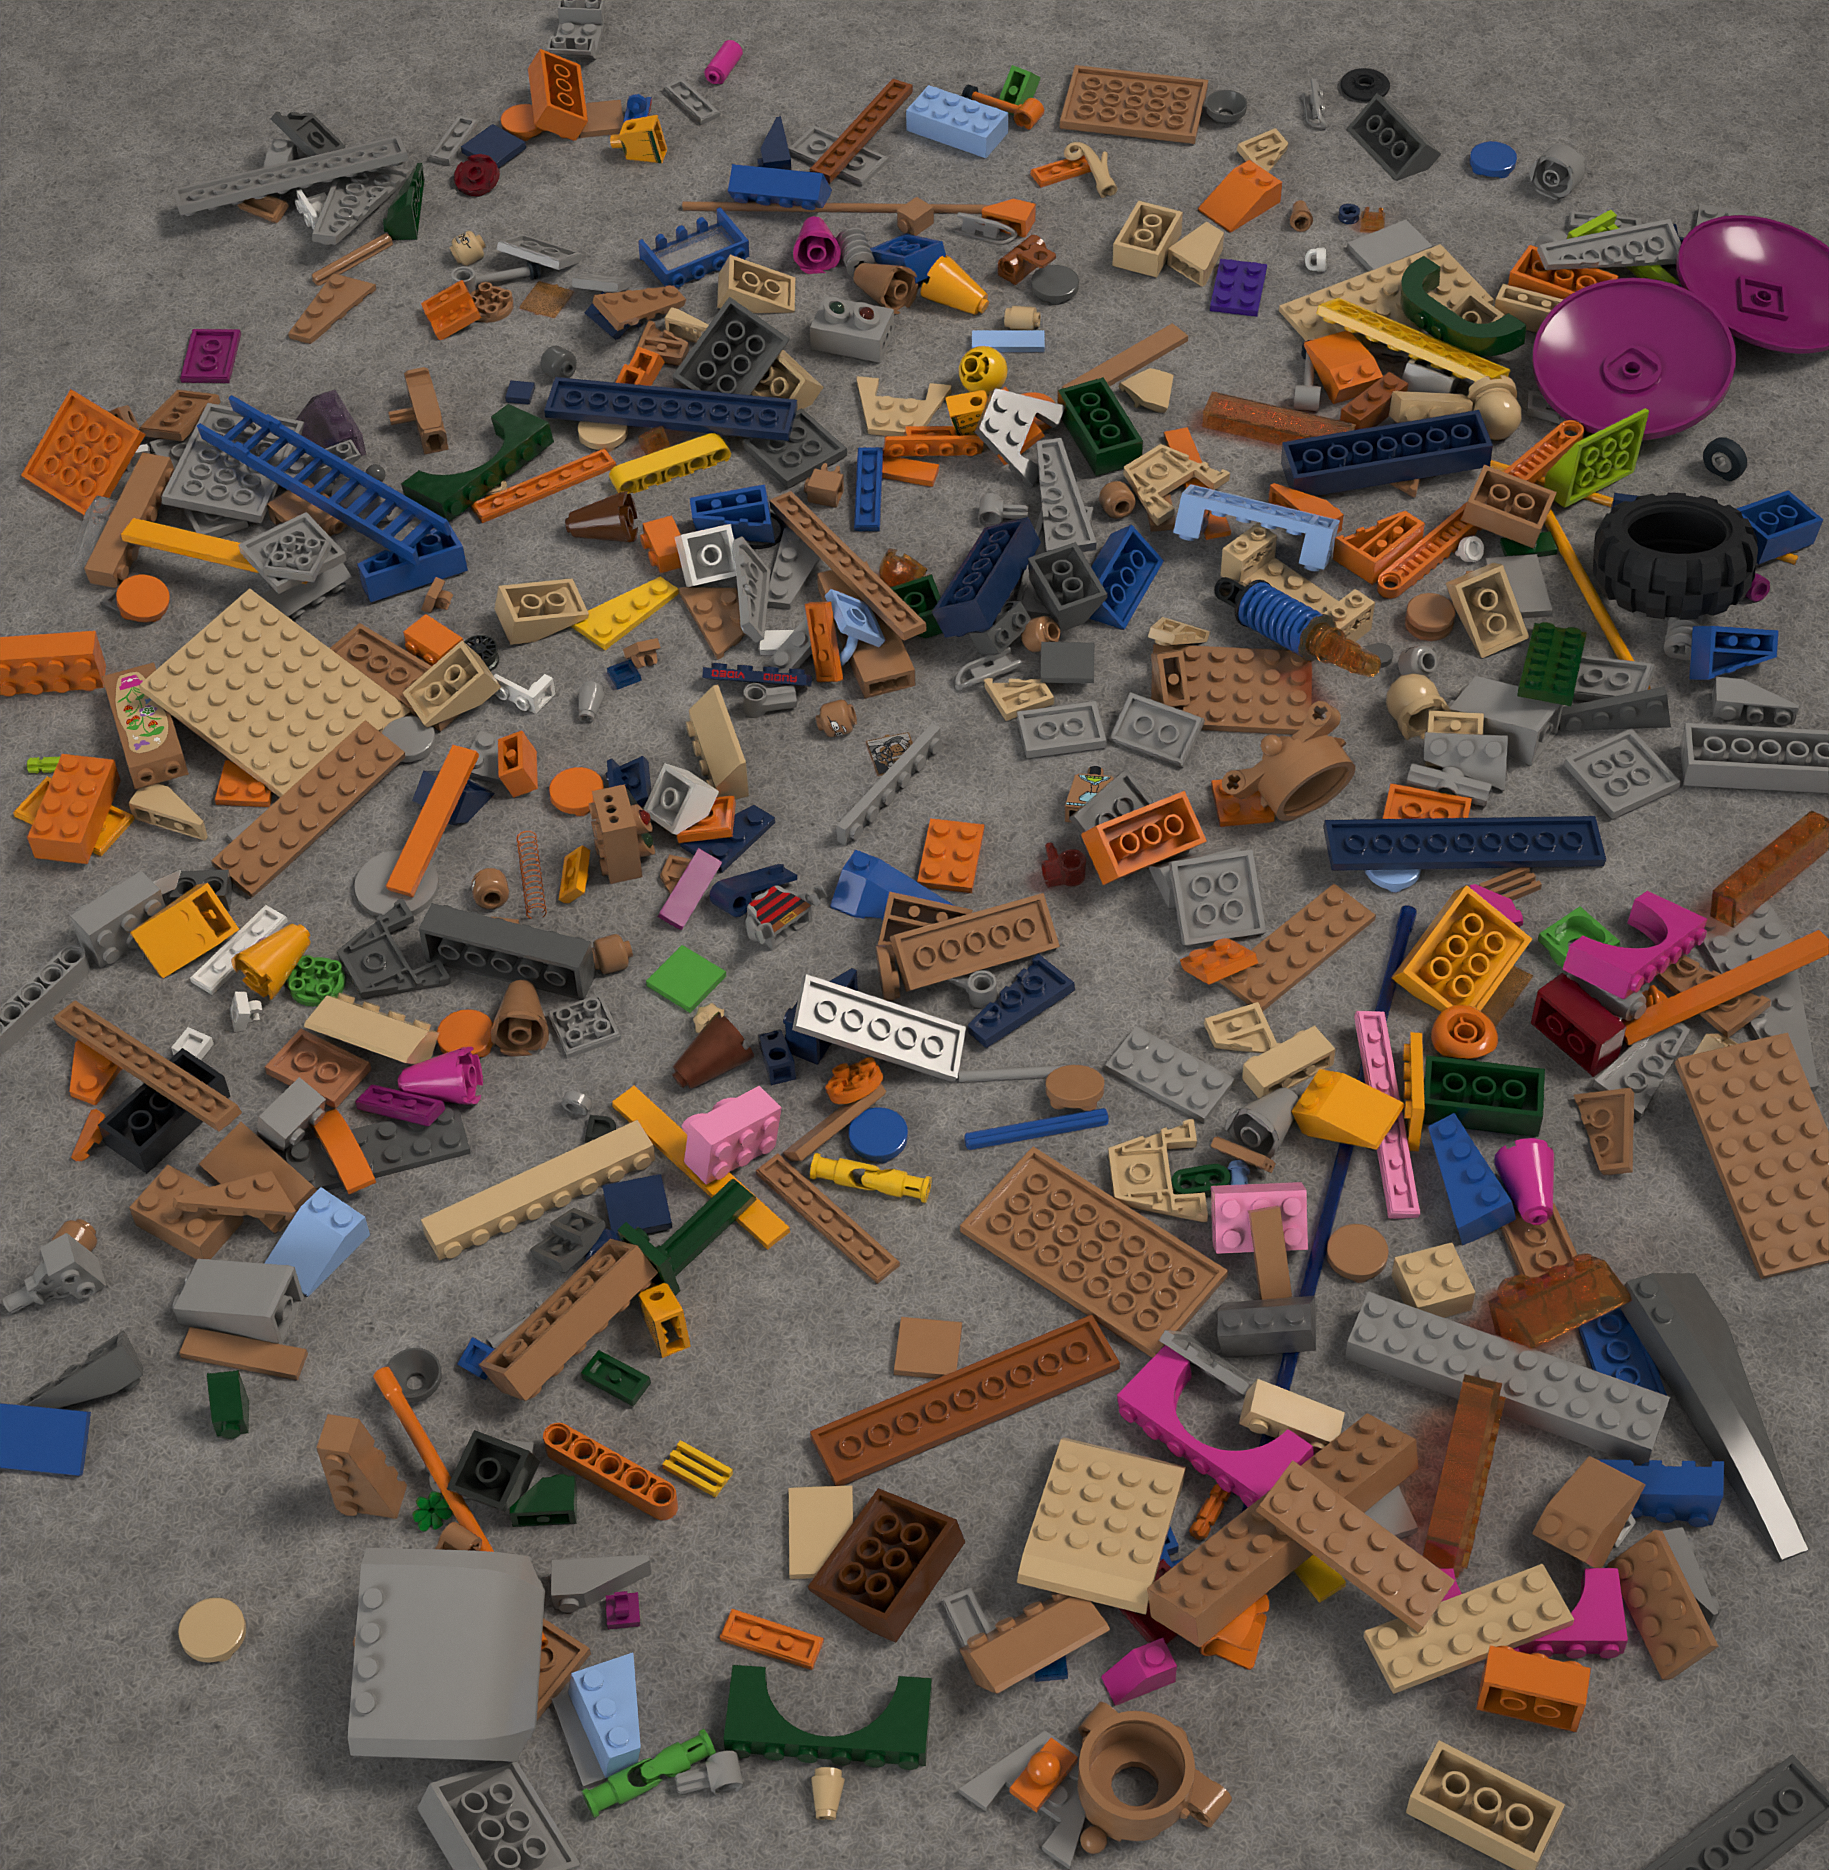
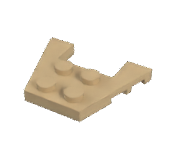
(891, 415)
(1162, 472)
(1143, 1174)

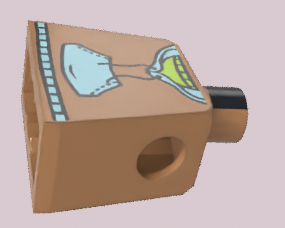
(1084, 788)

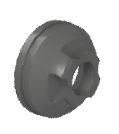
(1226, 101)
(412, 1363)

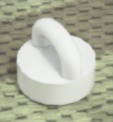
(1321, 259)
(1470, 549)

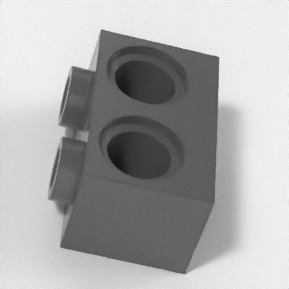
(1005, 629)
(217, 879)

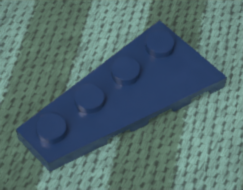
(1027, 997)

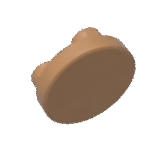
(492, 302)
(887, 972)
(1074, 1087)
(1357, 1252)

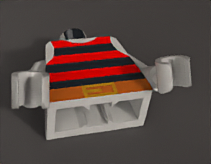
(780, 913)

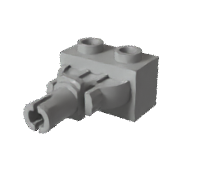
(65, 1272)

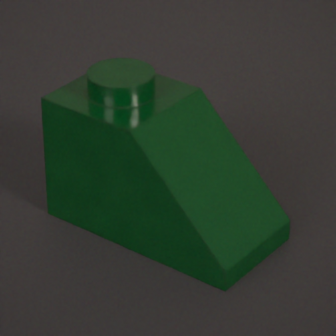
(228, 1404)
(547, 1503)

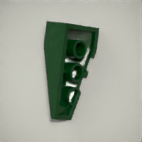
(405, 210)

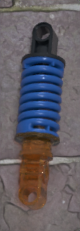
(1294, 625)

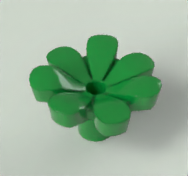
(431, 1511)

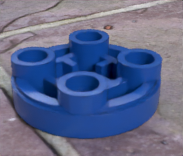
(1493, 159)
(878, 1134)

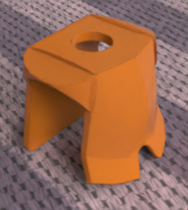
(1241, 1637)

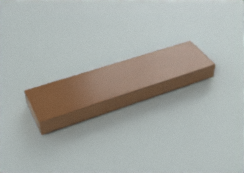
(831, 1126)
(243, 1353)

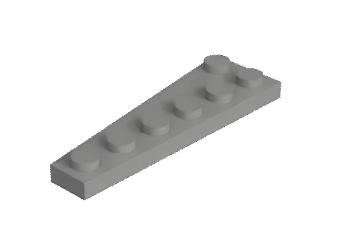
(1629, 246)
(1061, 502)

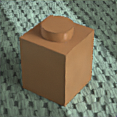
(915, 216)

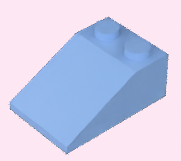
(319, 1239)

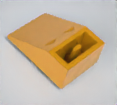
(184, 930)

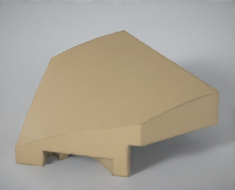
(1149, 389)

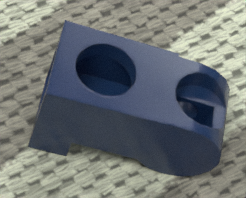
(777, 1057)

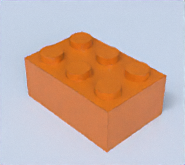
(1533, 1688)

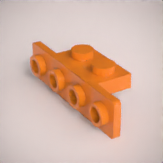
(932, 442)

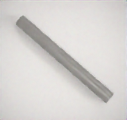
(1006, 1074)

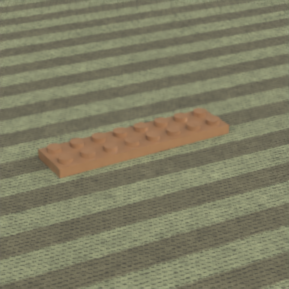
(308, 808)

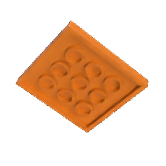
(82, 453)

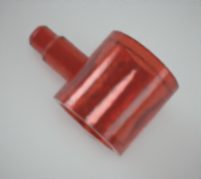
(1063, 869)

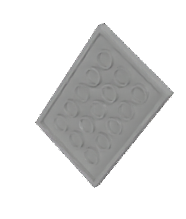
(217, 482)

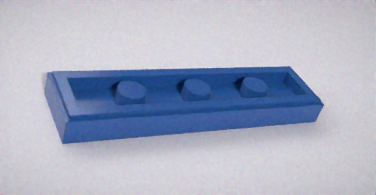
(868, 489)

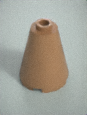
(887, 283)
(520, 1021)

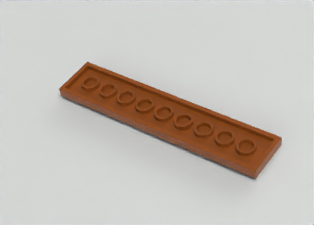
(964, 1400)

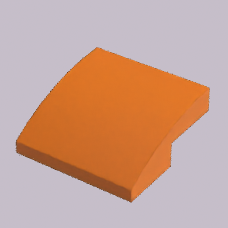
(451, 310)

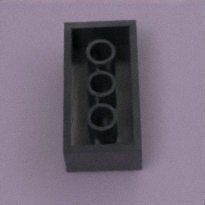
(152, 1125)

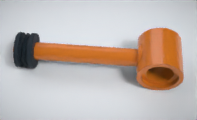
(1024, 114)

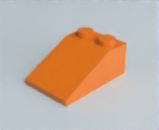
(1242, 196)
(1343, 365)

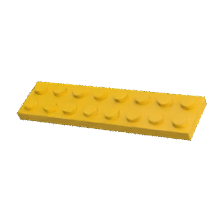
(1417, 344)

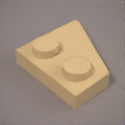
(1264, 149)

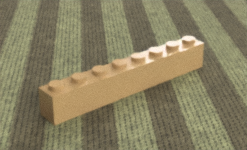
(538, 1190)

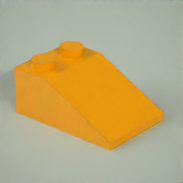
(1345, 1110)

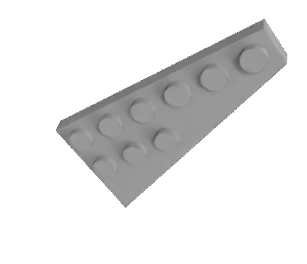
(353, 200)

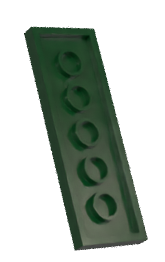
(1552, 664)

